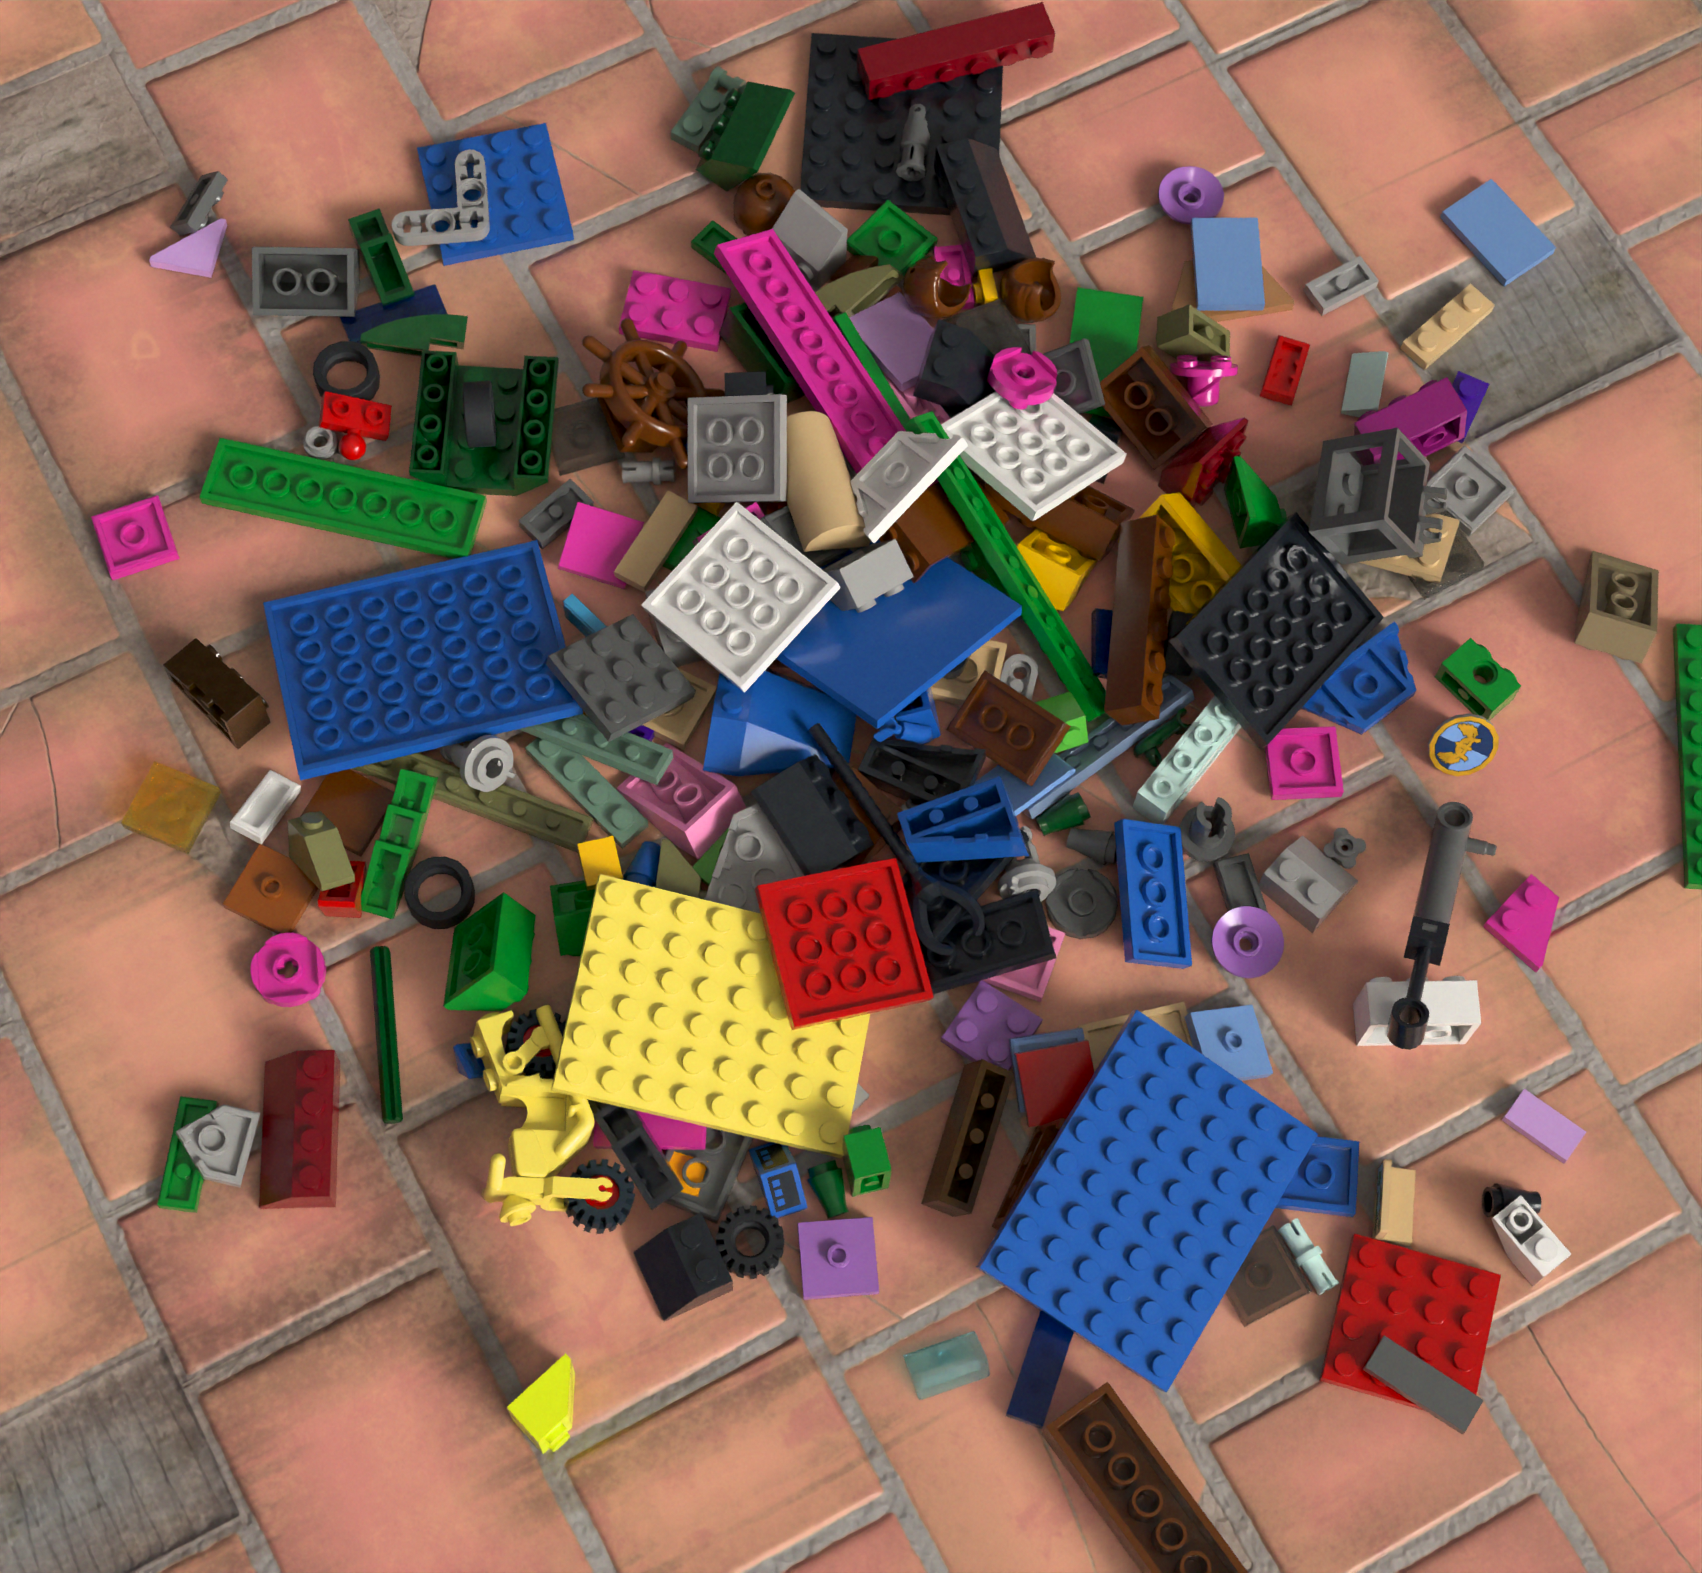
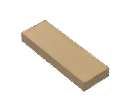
(656, 541)

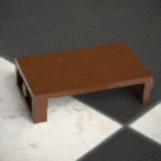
(933, 529)

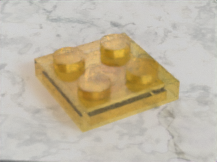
(171, 807)

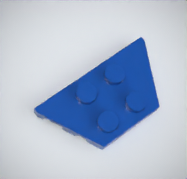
(1366, 684)

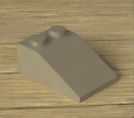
(1618, 608)

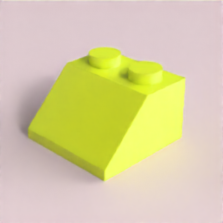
(546, 1406)

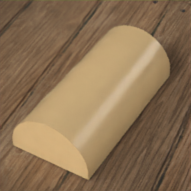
(820, 486)

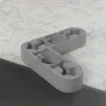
(464, 212)

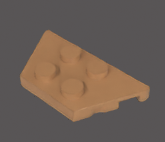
(1275, 297)

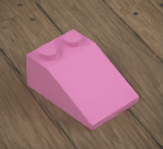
(687, 803)

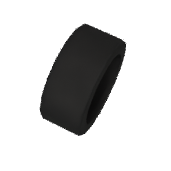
(342, 352)
(479, 414)
(431, 867)

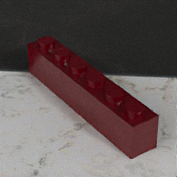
(955, 51)

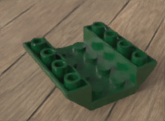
(523, 424)

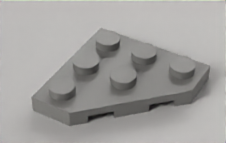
(750, 857)

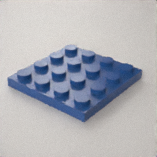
(522, 189)

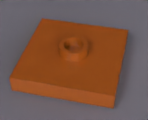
(271, 891)

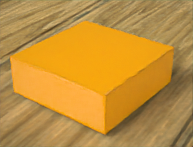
(694, 1172)

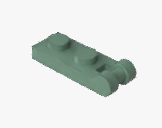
(695, 124)

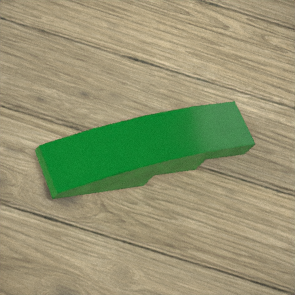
(398, 843)

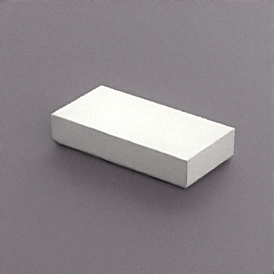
(265, 806)

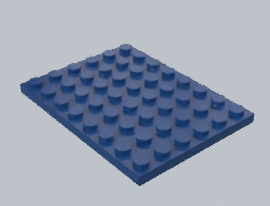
(418, 659)
(1148, 1201)

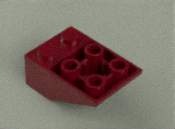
(1204, 462)

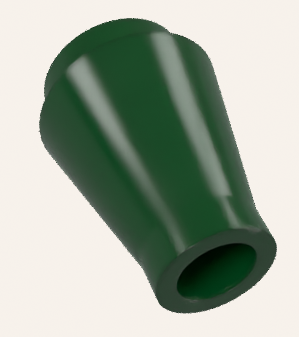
(1063, 815)
(828, 1186)

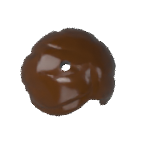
(1031, 290)
(930, 293)

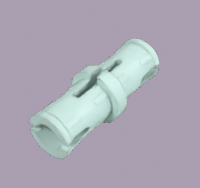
(1308, 1256)

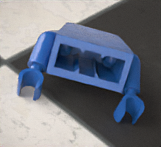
(916, 722)

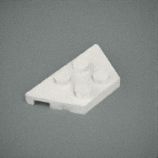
(900, 476)

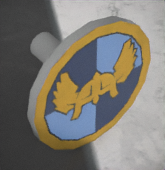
(1463, 744)

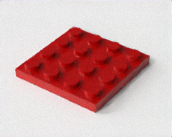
(843, 943)
(1417, 1301)

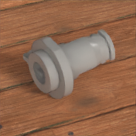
(482, 761)
(1027, 874)

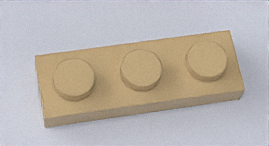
(1447, 326)

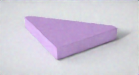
(194, 253)

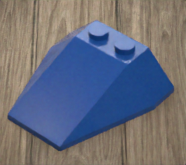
(770, 726)

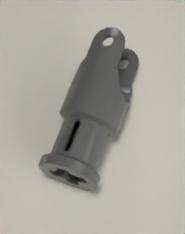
(914, 145)

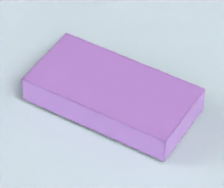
(1544, 1126)

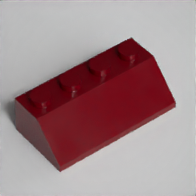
(300, 1130)

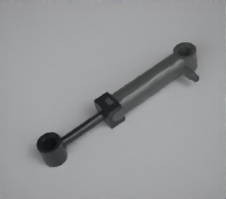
(1433, 916)

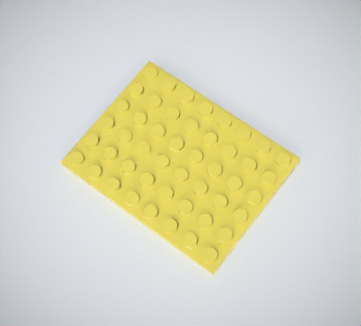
(690, 1024)

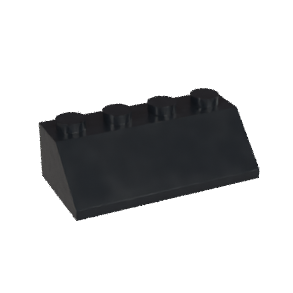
(982, 205)

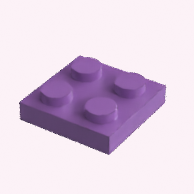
(986, 1025)

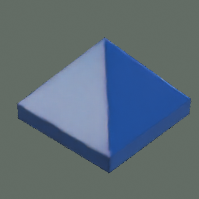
(466, 1061)

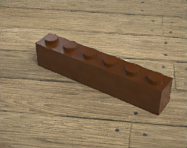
(1139, 620)

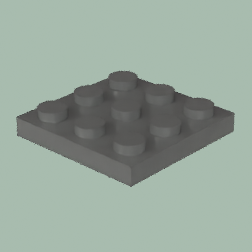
(620, 677)

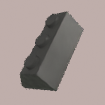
(305, 281)

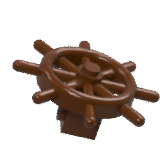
(643, 401)

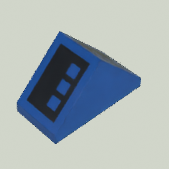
(778, 1179)

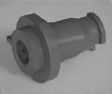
(1197, 826)

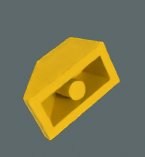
(599, 858)

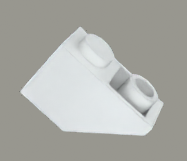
(1528, 1241)

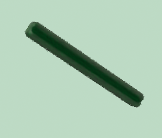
(386, 1035)

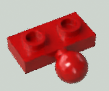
(356, 418)

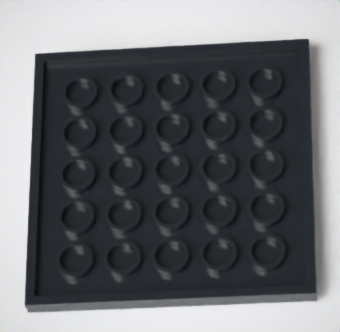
(856, 141)

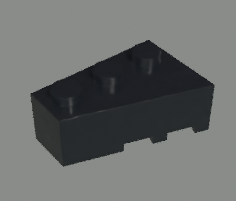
(920, 770)

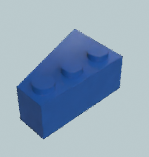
(964, 825)

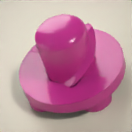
(1204, 376)

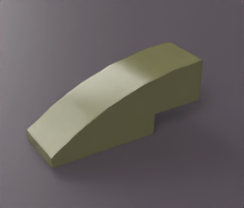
(858, 290)

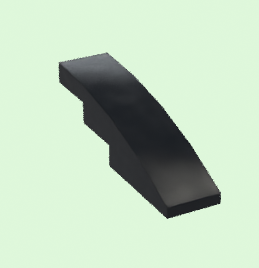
(637, 1152)

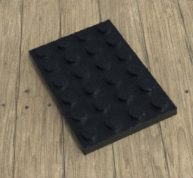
(1276, 630)

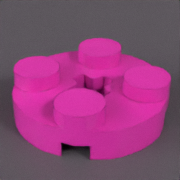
(1019, 391)
(272, 957)

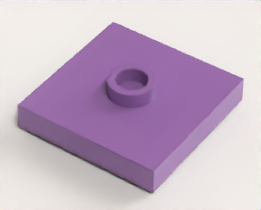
(838, 1258)

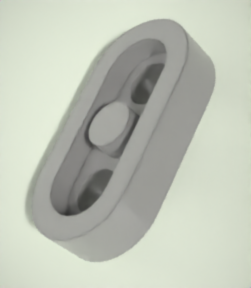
(1025, 665)

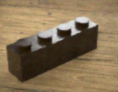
(968, 1138)

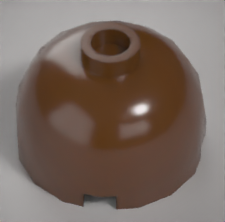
(761, 202)

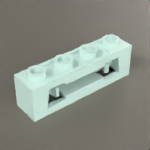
(1186, 763)

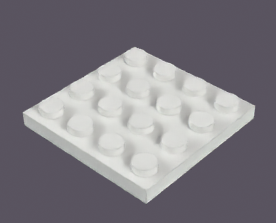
(1033, 453)
(740, 596)

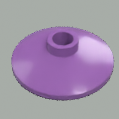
(1191, 184)
(1259, 929)

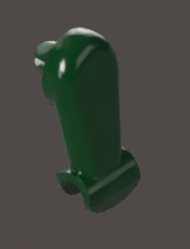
(1149, 745)

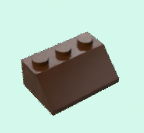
(1152, 407)

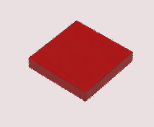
(1053, 1080)

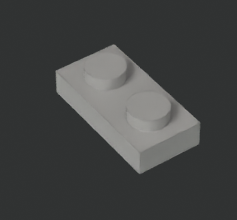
(1341, 285)

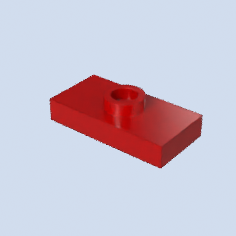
(1284, 370)

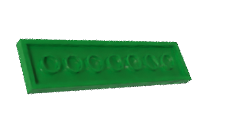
(343, 499)
(1688, 687)

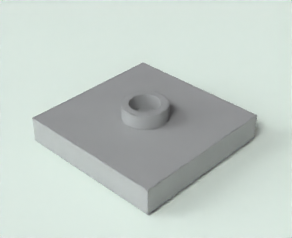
(1472, 489)

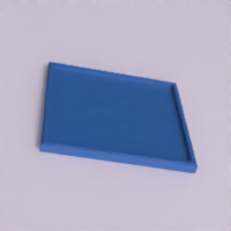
(902, 644)

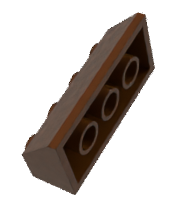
(1083, 521)

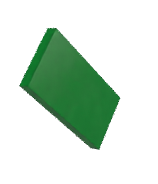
(1111, 327)

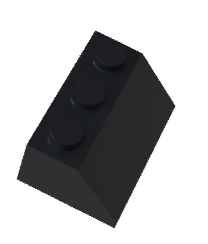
(813, 817)

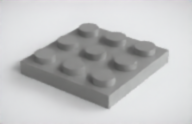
(737, 449)

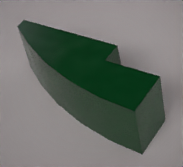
(380, 257)
(417, 333)

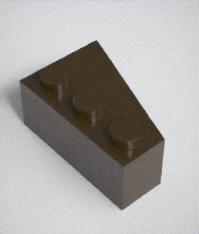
(218, 692)

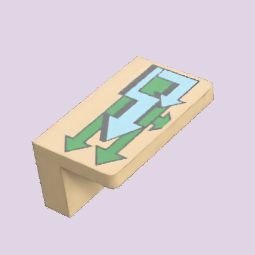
(1393, 1204)

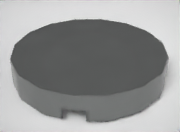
(1082, 903)

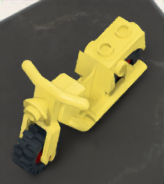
(551, 1135)

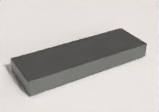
(1423, 1385)

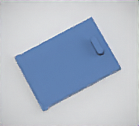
(1024, 795)

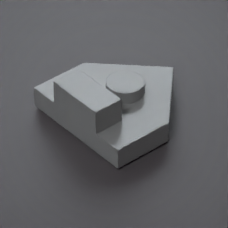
(221, 1143)

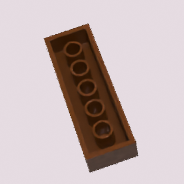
(1136, 1489)

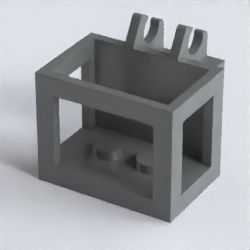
(1378, 506)

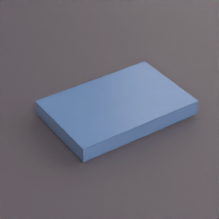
(1497, 232)
(1227, 264)

